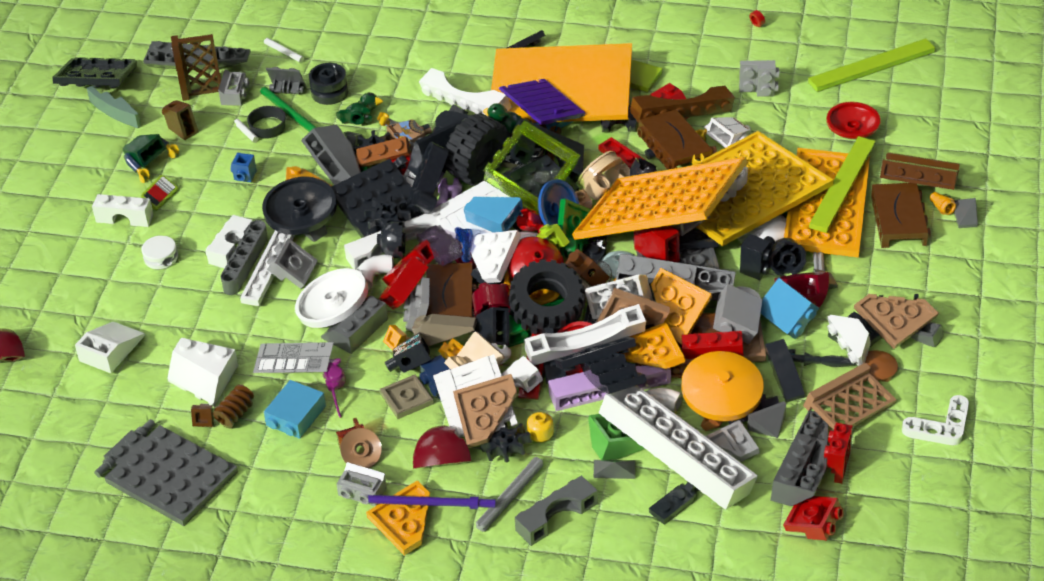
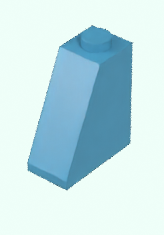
(493, 213)

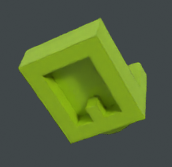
(554, 234)

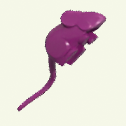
(335, 379)

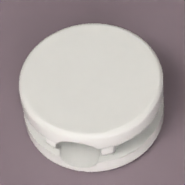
(159, 252)

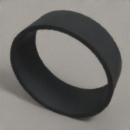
(263, 112)

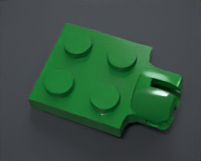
(570, 217)

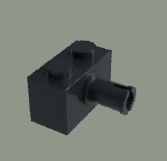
(755, 256)

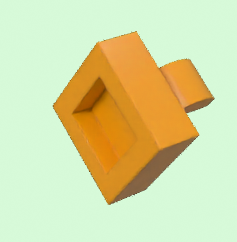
(394, 337)

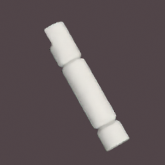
(246, 131)

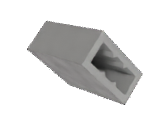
(738, 312)

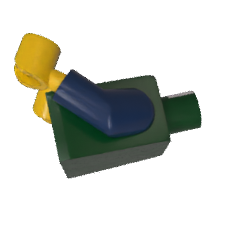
(144, 150)

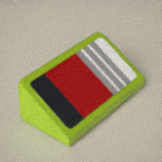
(159, 191)

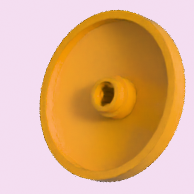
(722, 386)

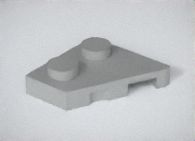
(735, 441)

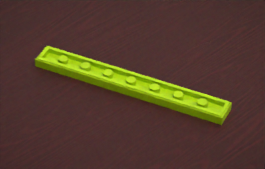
(871, 65)
(842, 185)

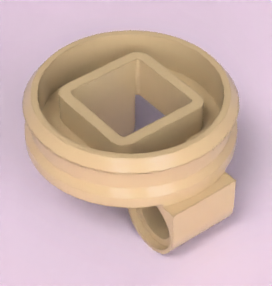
(602, 173)

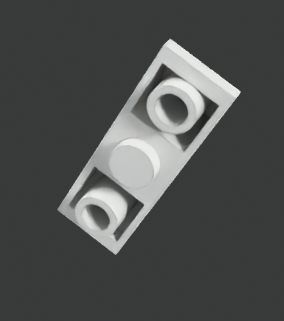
(850, 336)

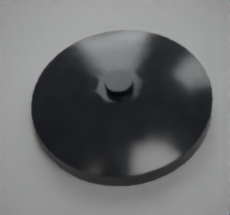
(299, 205)

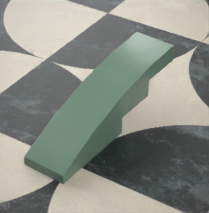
(115, 108)

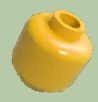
(540, 426)

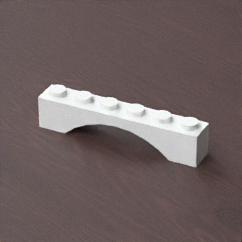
(436, 85)
(367, 247)
(556, 345)

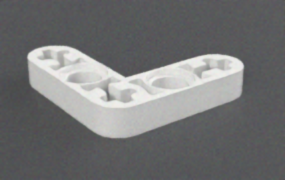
(948, 428)

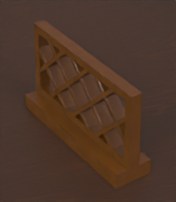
(181, 65)

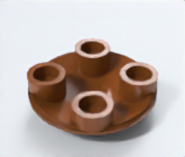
(882, 365)

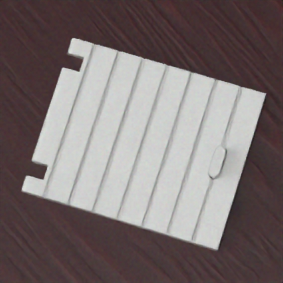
(453, 214)
(464, 376)

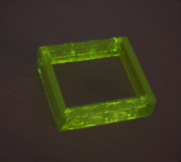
(544, 140)

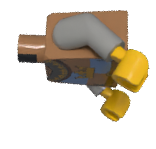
(406, 128)

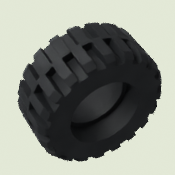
(474, 147)
(552, 277)

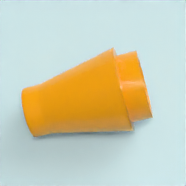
(943, 203)

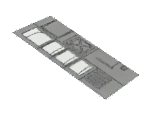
(293, 357)

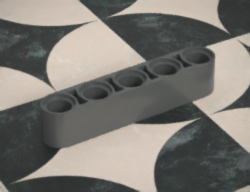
(244, 257)

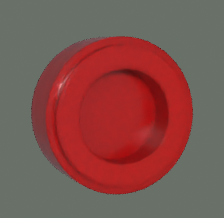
(757, 18)

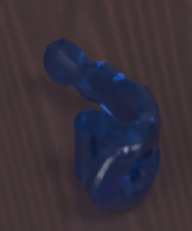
(465, 237)

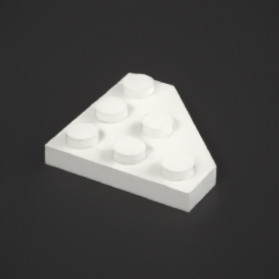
(493, 253)

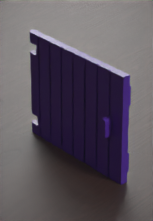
(542, 101)

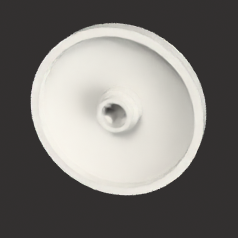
(331, 298)

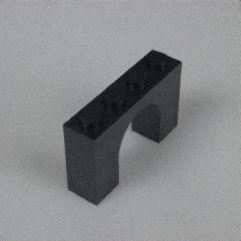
(525, 148)

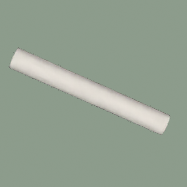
(284, 50)

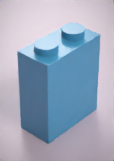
(787, 308)
(294, 409)

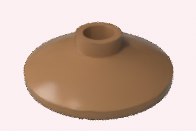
(366, 439)

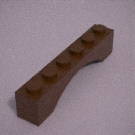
(713, 101)

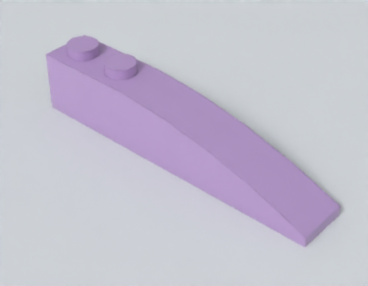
(578, 390)

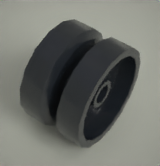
(328, 83)

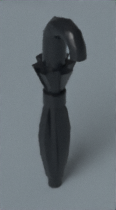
(832, 360)

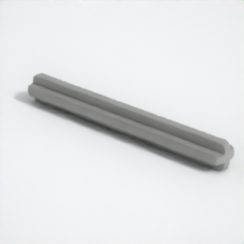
(509, 494)

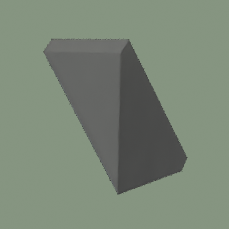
(966, 213)
(768, 420)
(614, 469)

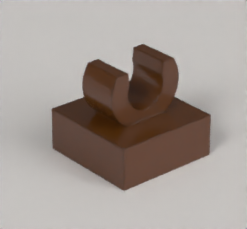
(202, 415)

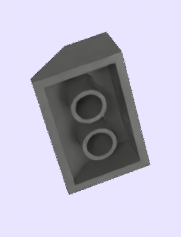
(359, 326)

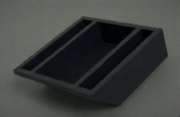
(535, 175)

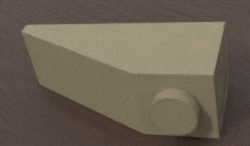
(439, 328)

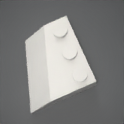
(598, 295)
(202, 368)

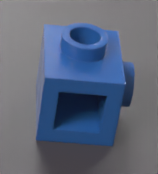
(243, 167)

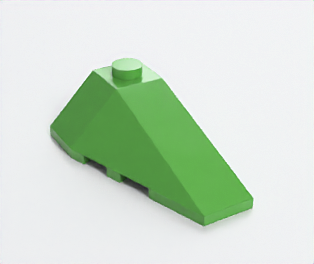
(609, 440)

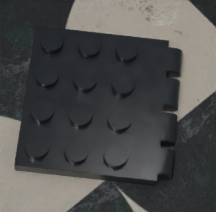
(95, 72)

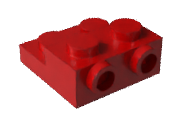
(839, 450)
(815, 517)

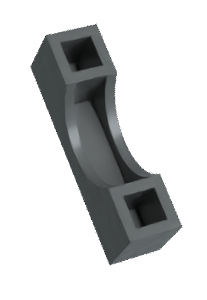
(575, 497)

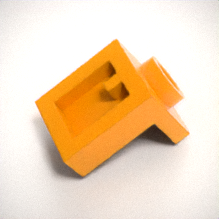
(450, 349)

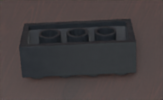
(439, 137)

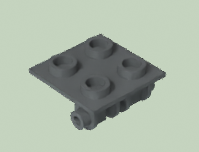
(286, 79)

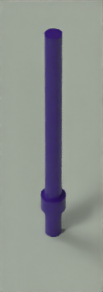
(472, 502)

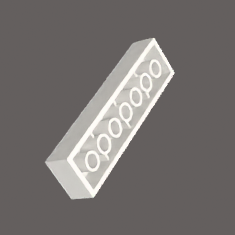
(679, 445)

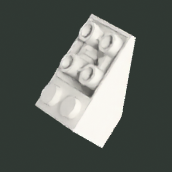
(107, 345)

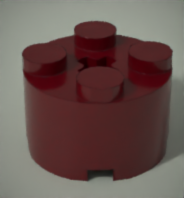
(491, 296)

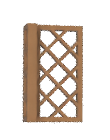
(840, 388)

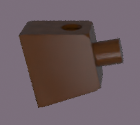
(180, 119)
(582, 264)

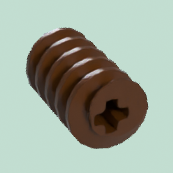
(234, 406)

